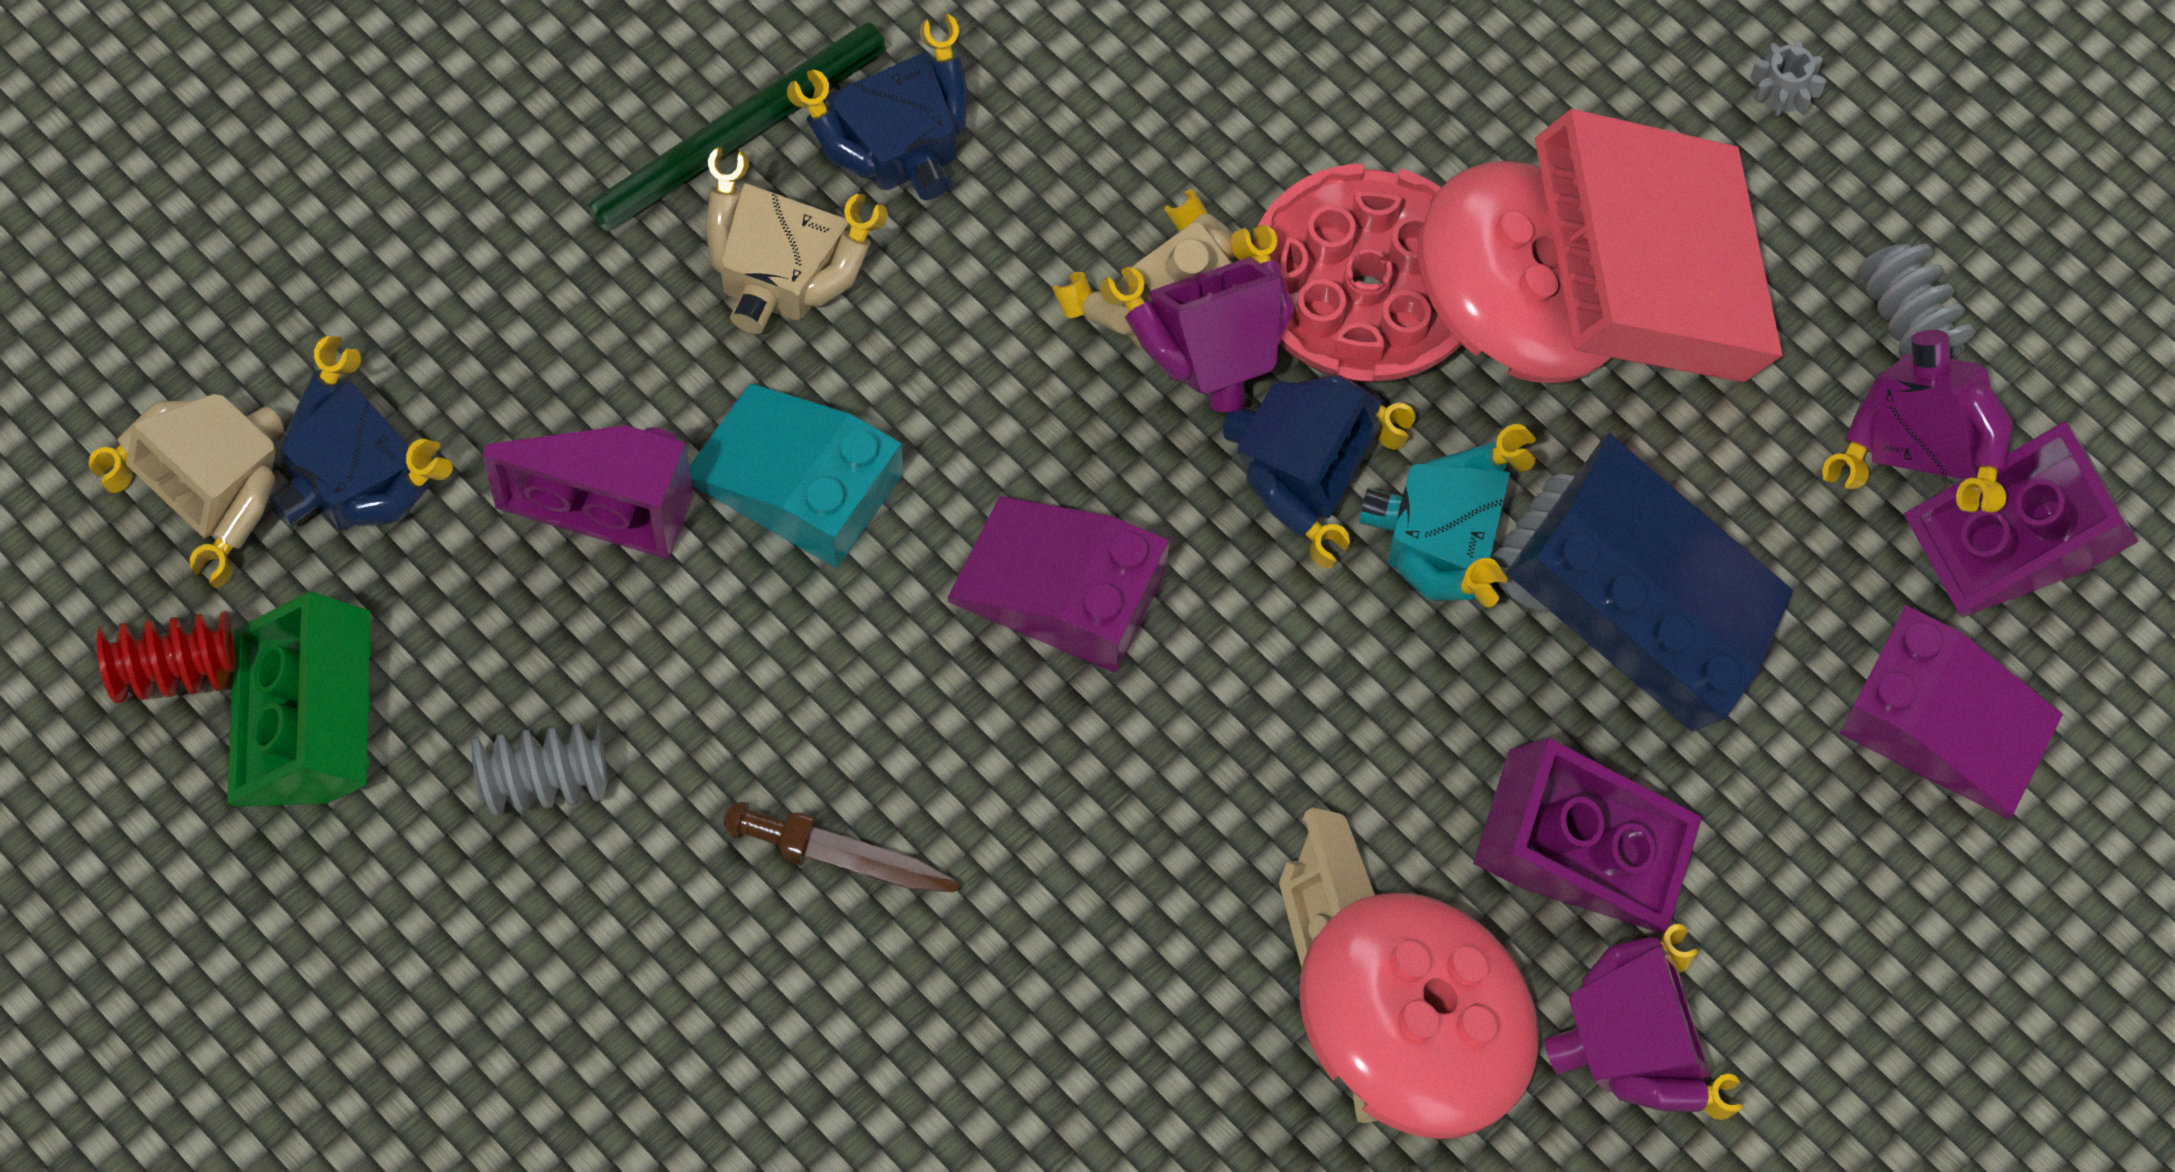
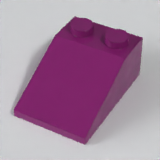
(598, 483)
(2050, 529)
(1063, 577)
(1952, 714)
(1587, 836)

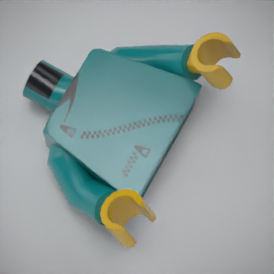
(1451, 518)

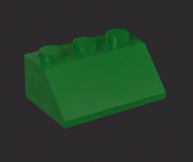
(300, 704)

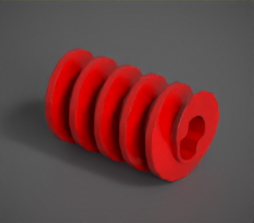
(166, 658)

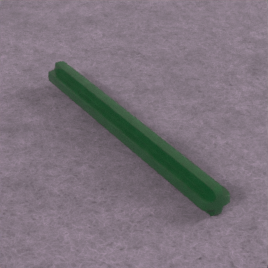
(732, 128)

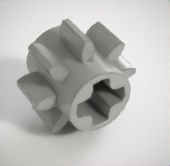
(1788, 78)

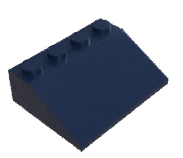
(1654, 586)

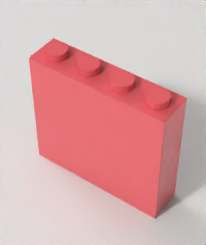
(1657, 247)

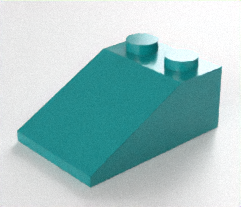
(799, 470)

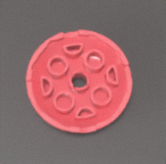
(1348, 227)
(1497, 272)
(1419, 1015)

